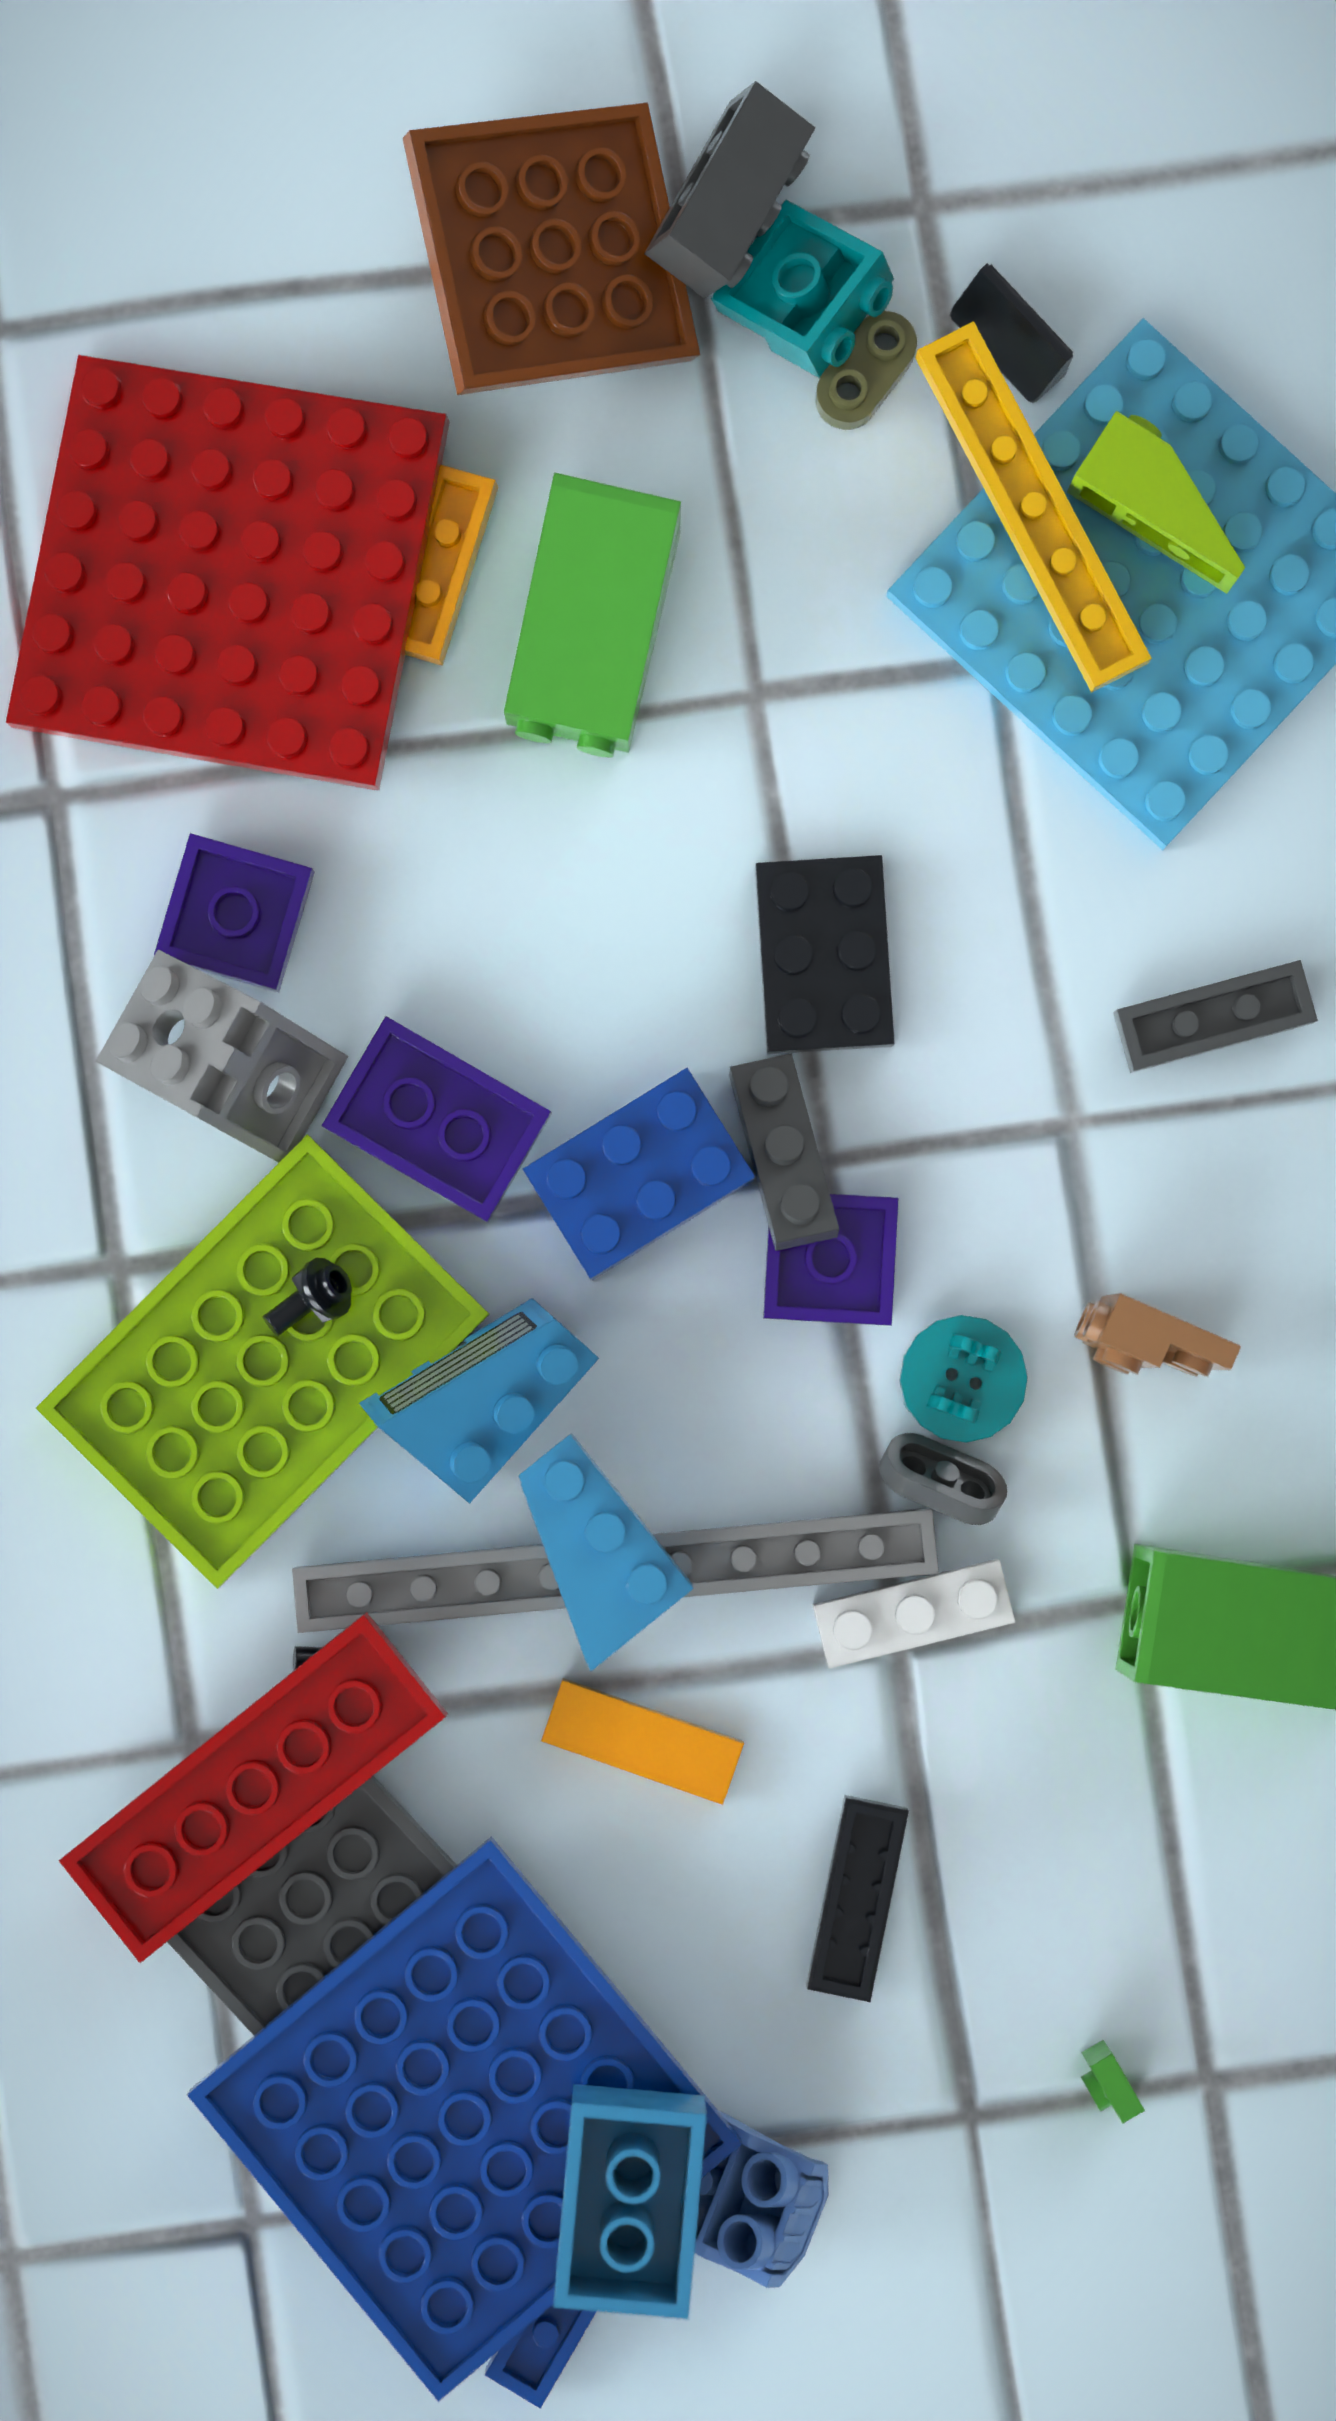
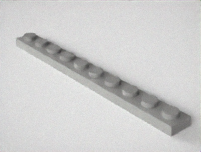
(523, 1580)

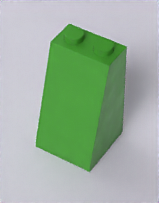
(592, 614)
(1229, 1627)

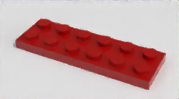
(253, 1787)

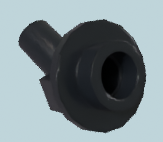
(315, 1292)

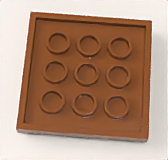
(544, 244)

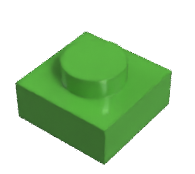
(1109, 2084)

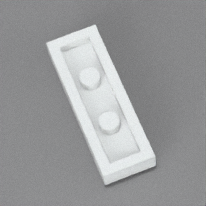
(913, 1613)

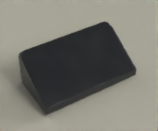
(1014, 333)

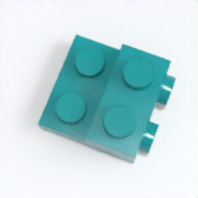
(808, 289)

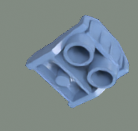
(760, 2208)

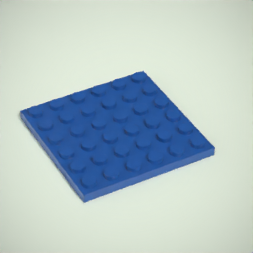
(426, 2110)

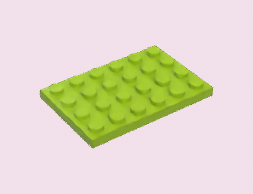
(218, 1417)

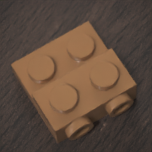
(1139, 1336)

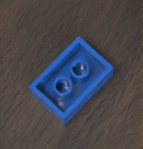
(639, 1174)

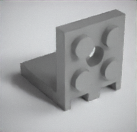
(223, 1057)

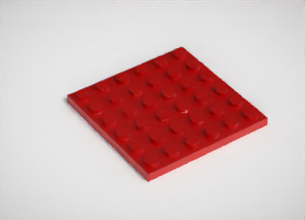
(228, 571)

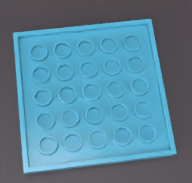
(1219, 662)

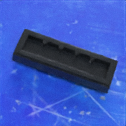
(857, 1898)

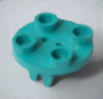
(974, 1350)

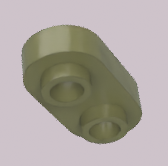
(869, 369)

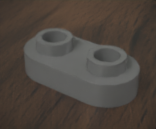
(943, 1479)

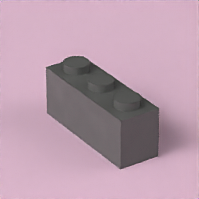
(732, 192)

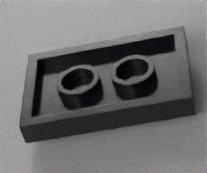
(824, 954)

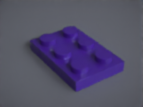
(436, 1119)

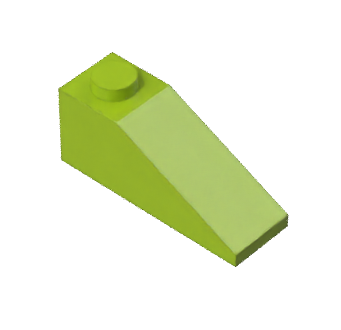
(1147, 491)

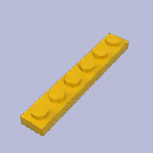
(1032, 507)

